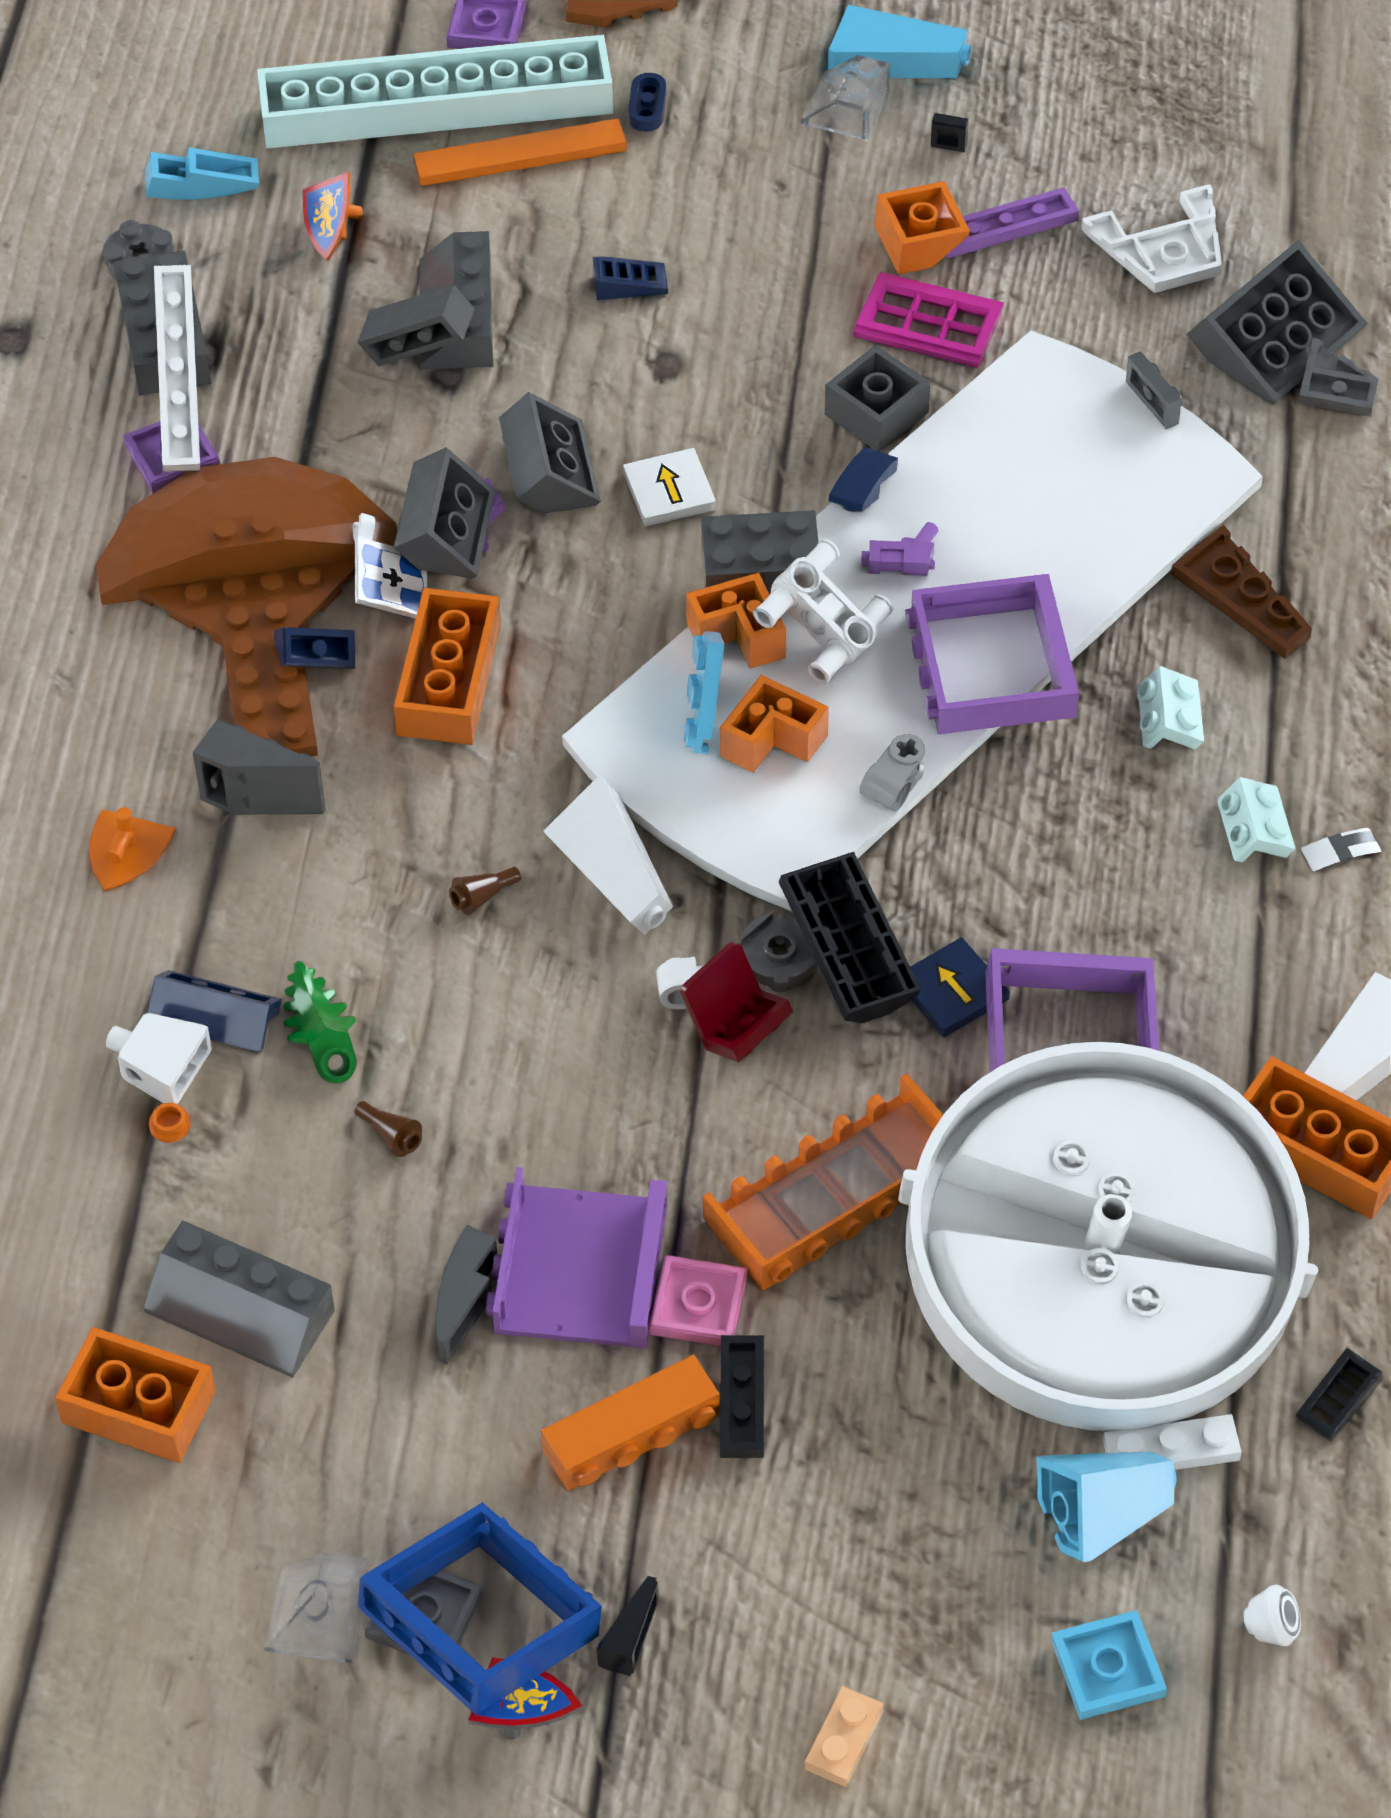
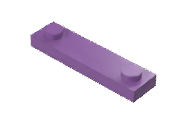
(1017, 220)

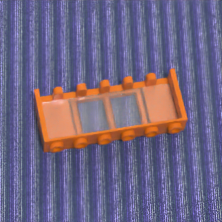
(826, 1189)

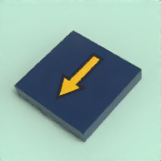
(952, 987)

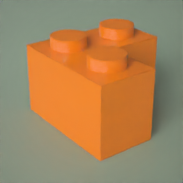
(729, 611)
(770, 718)

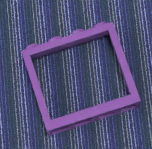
(983, 599)
(1069, 972)

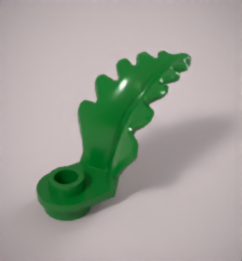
(319, 1023)

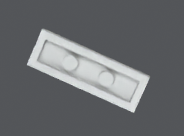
(1185, 1442)

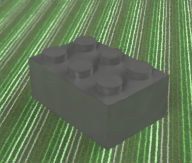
(755, 544)

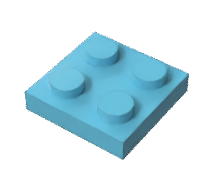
(1108, 1664)

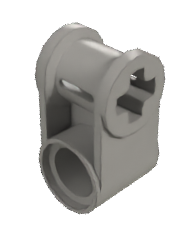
(895, 772)

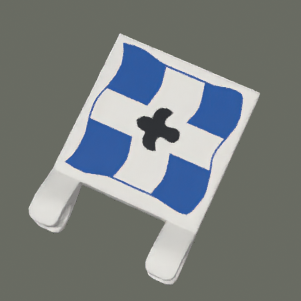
(383, 575)

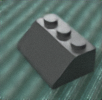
(548, 456)
(444, 516)

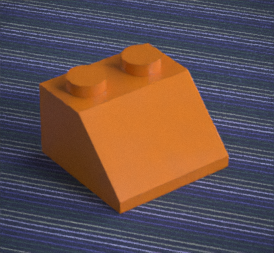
(919, 226)

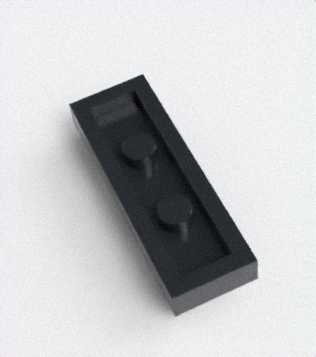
(742, 1396)

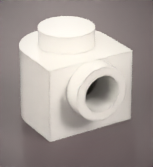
(671, 977)

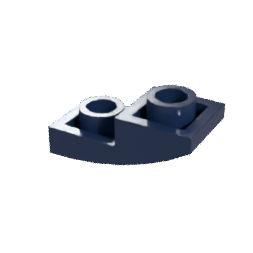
(862, 479)

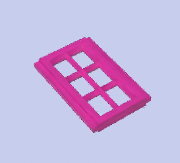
(922, 343)

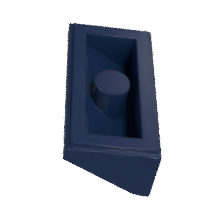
(315, 647)

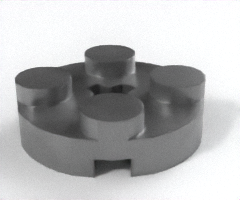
(134, 238)
(774, 970)

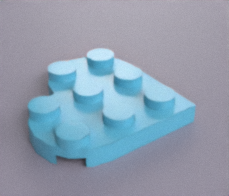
(703, 690)

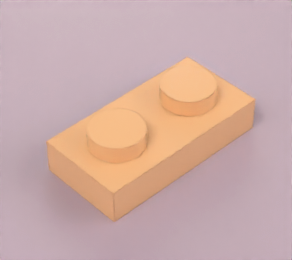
(844, 1736)

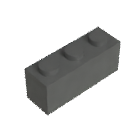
(416, 325)

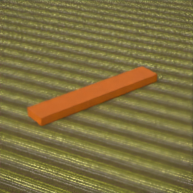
(519, 152)

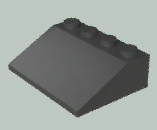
(1270, 322)

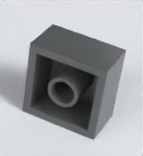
(877, 398)

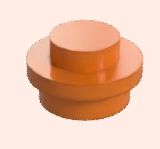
(169, 1123)

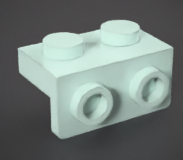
(1170, 709)
(1255, 820)

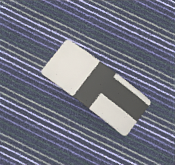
(1340, 848)

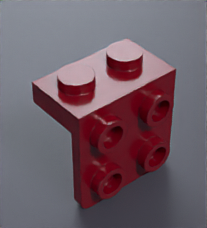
(730, 1006)

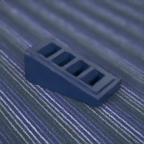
(616, 278)

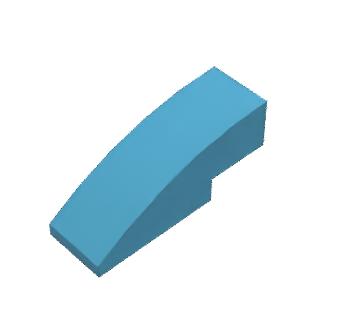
(199, 175)

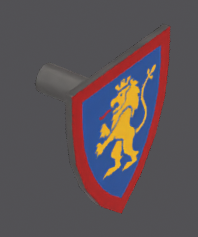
(531, 1705)

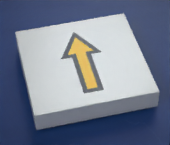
(669, 487)

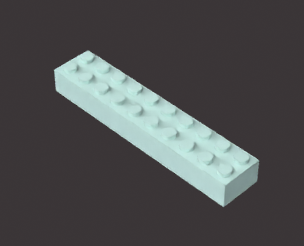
(435, 91)

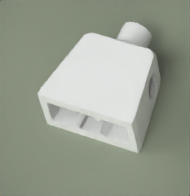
(161, 1054)

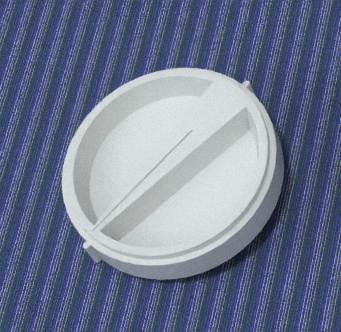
(1106, 1236)

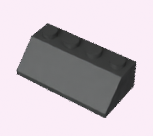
(466, 263)
(239, 1298)

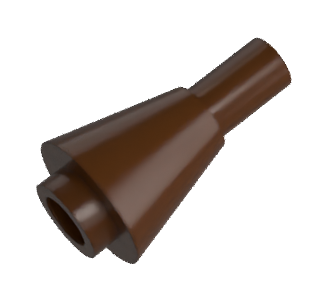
(473, 891)
(397, 1132)

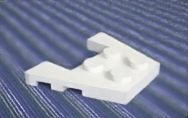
(1169, 253)

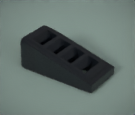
(1361, 1369)
(625, 1638)

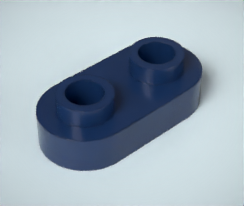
(647, 102)

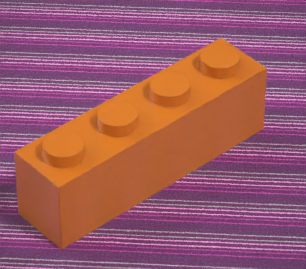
(631, 1423)

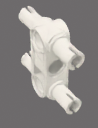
(823, 611)

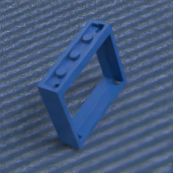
(434, 1650)

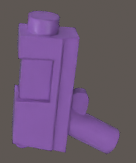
(905, 556)

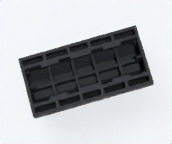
(850, 938)

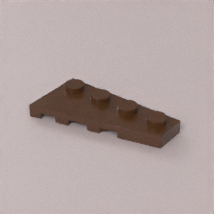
(1235, 587)

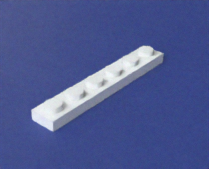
(176, 368)

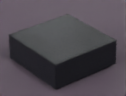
(949, 132)

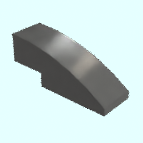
(463, 1289)

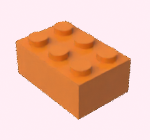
(136, 1394)

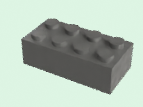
(138, 306)

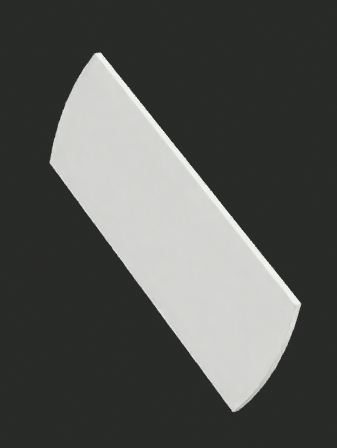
(1024, 476)

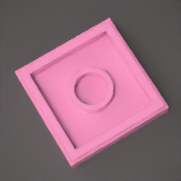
(697, 1300)

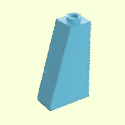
(909, 44)

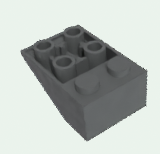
(255, 774)

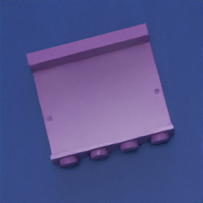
(578, 1264)

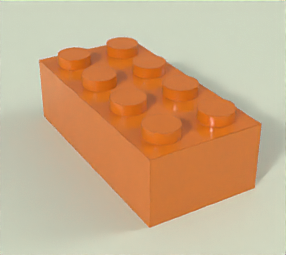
(447, 666)
(1328, 1135)

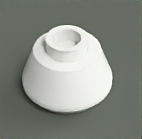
(1273, 1616)

